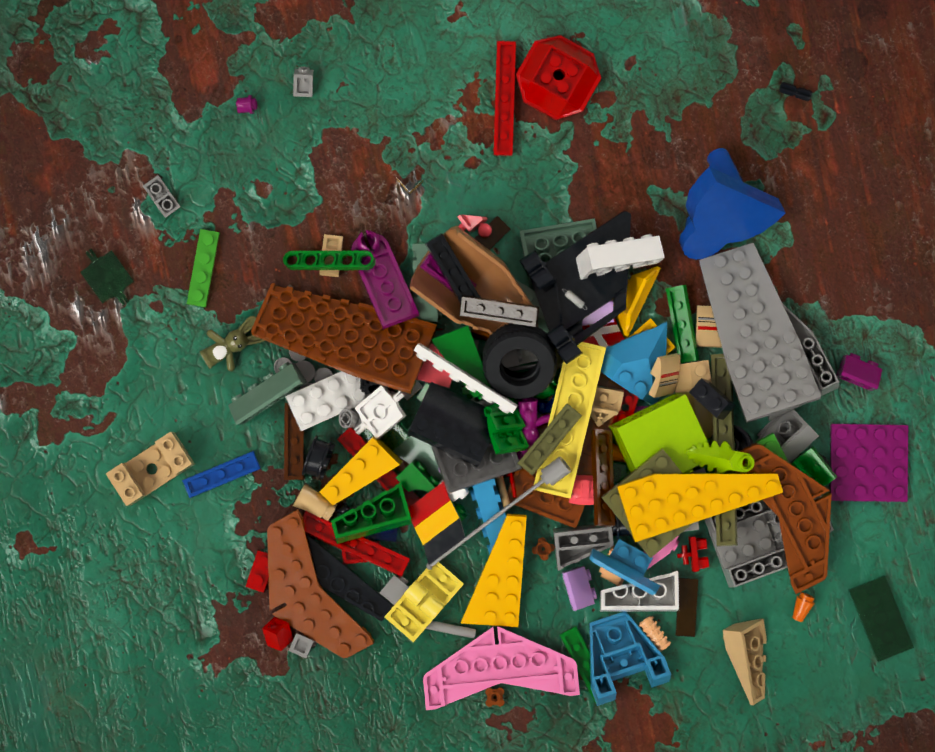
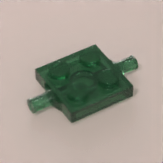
(107, 277)

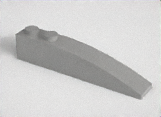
(791, 432)

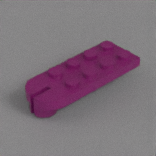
(385, 282)

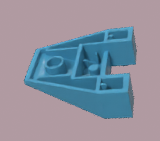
(621, 650)

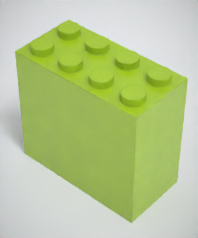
(663, 425)

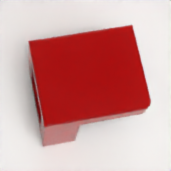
(277, 633)

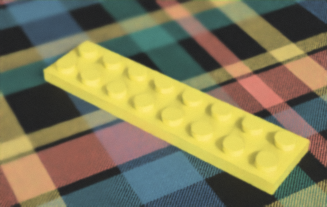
(578, 389)

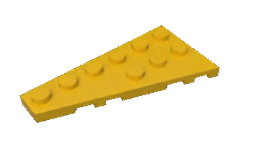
(499, 586)

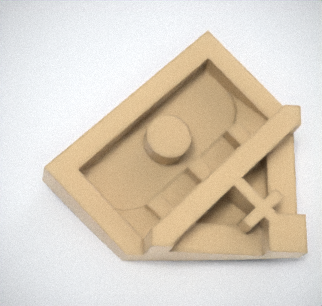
(606, 404)

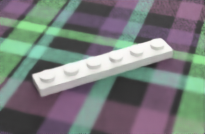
(471, 382)

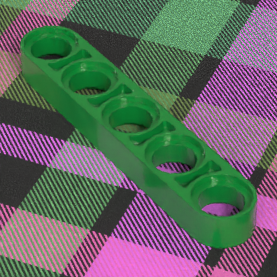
(337, 264)

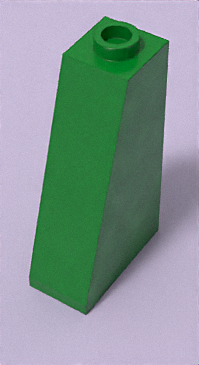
(461, 350)

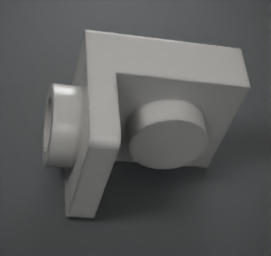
(303, 82)

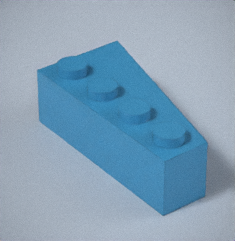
(489, 504)

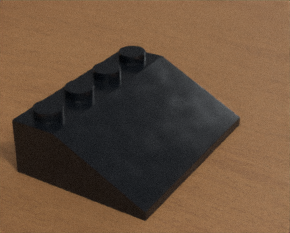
(452, 424)

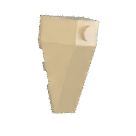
(689, 376)
(745, 648)

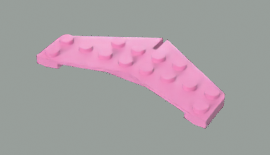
(510, 662)

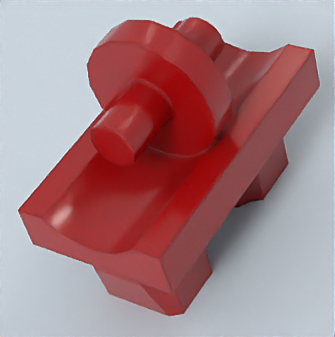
(694, 545)

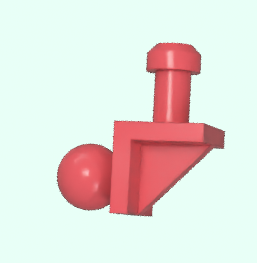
(473, 223)

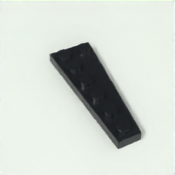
(346, 584)

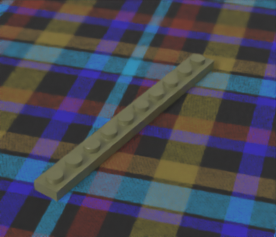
(724, 431)

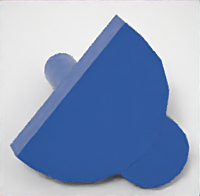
(724, 209)

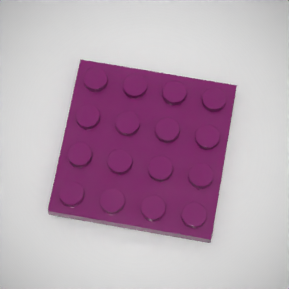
(869, 462)

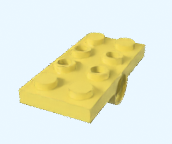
(423, 601)

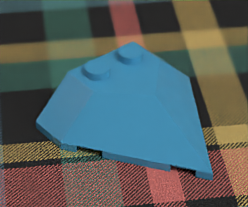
(633, 359)

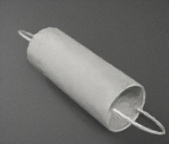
(576, 300)

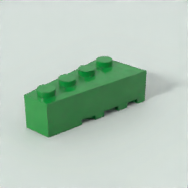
(374, 516)

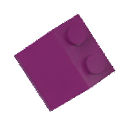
(859, 372)

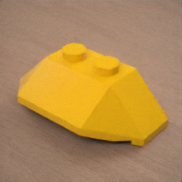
(637, 292)

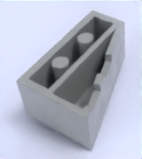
(577, 543)

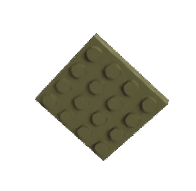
(657, 463)

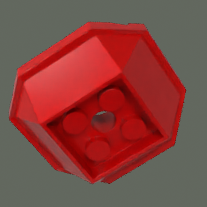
(553, 96)

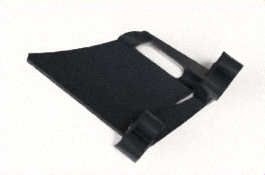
(561, 272)

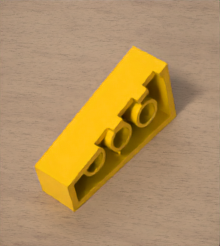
(365, 467)

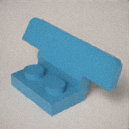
(627, 564)

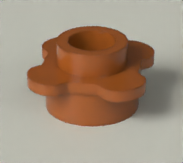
(548, 548)
(491, 701)

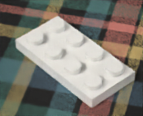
(325, 399)

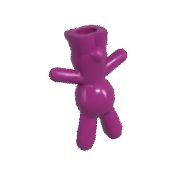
(528, 412)

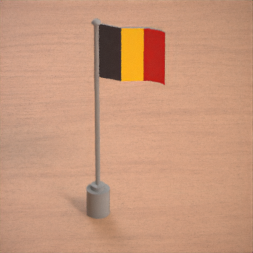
(441, 526)

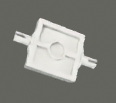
(380, 412)

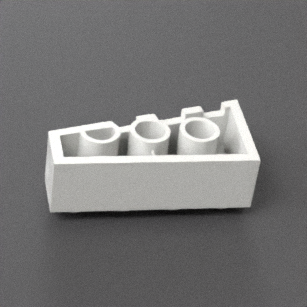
(619, 255)
(633, 599)

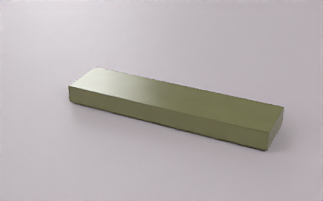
(549, 439)

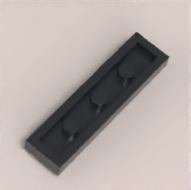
(451, 267)

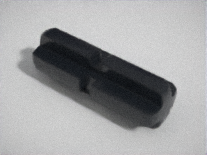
(791, 90)

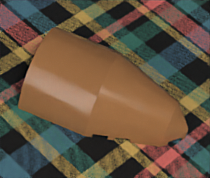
(483, 268)

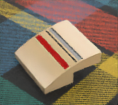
(706, 330)
(667, 374)

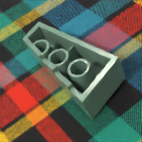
(426, 311)

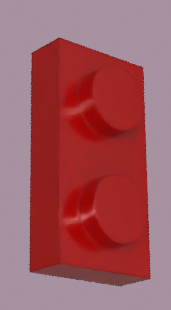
(259, 575)

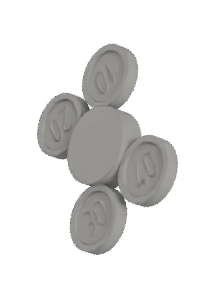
(305, 368)

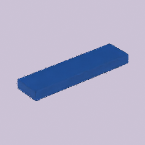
(221, 474)

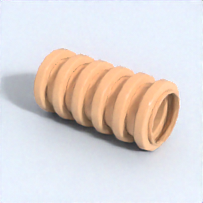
(654, 633)

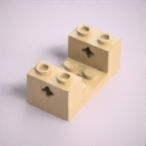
(132, 477)

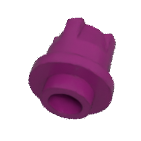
(246, 104)

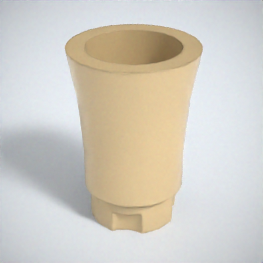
(314, 503)

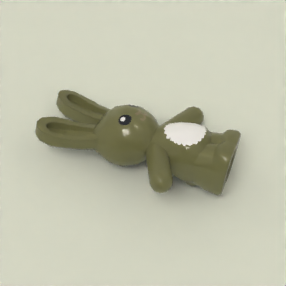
(234, 342)

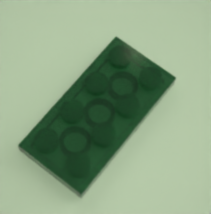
(881, 618)

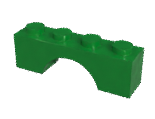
(417, 478)

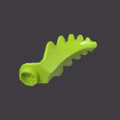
(721, 457)

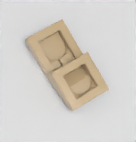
(331, 243)

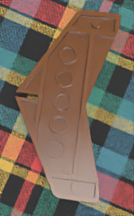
(801, 518)
(307, 604)

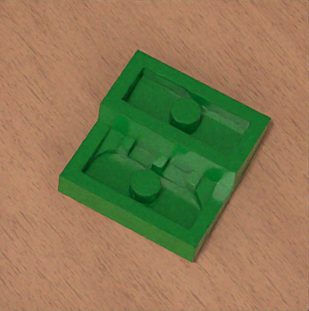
(506, 432)

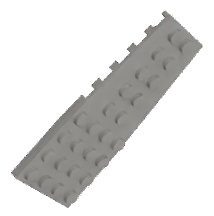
(756, 335)

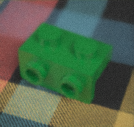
(814, 466)

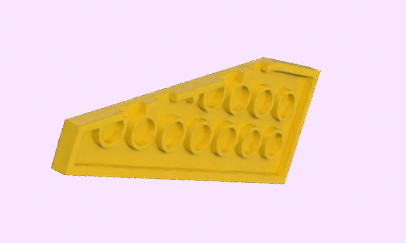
(676, 500)

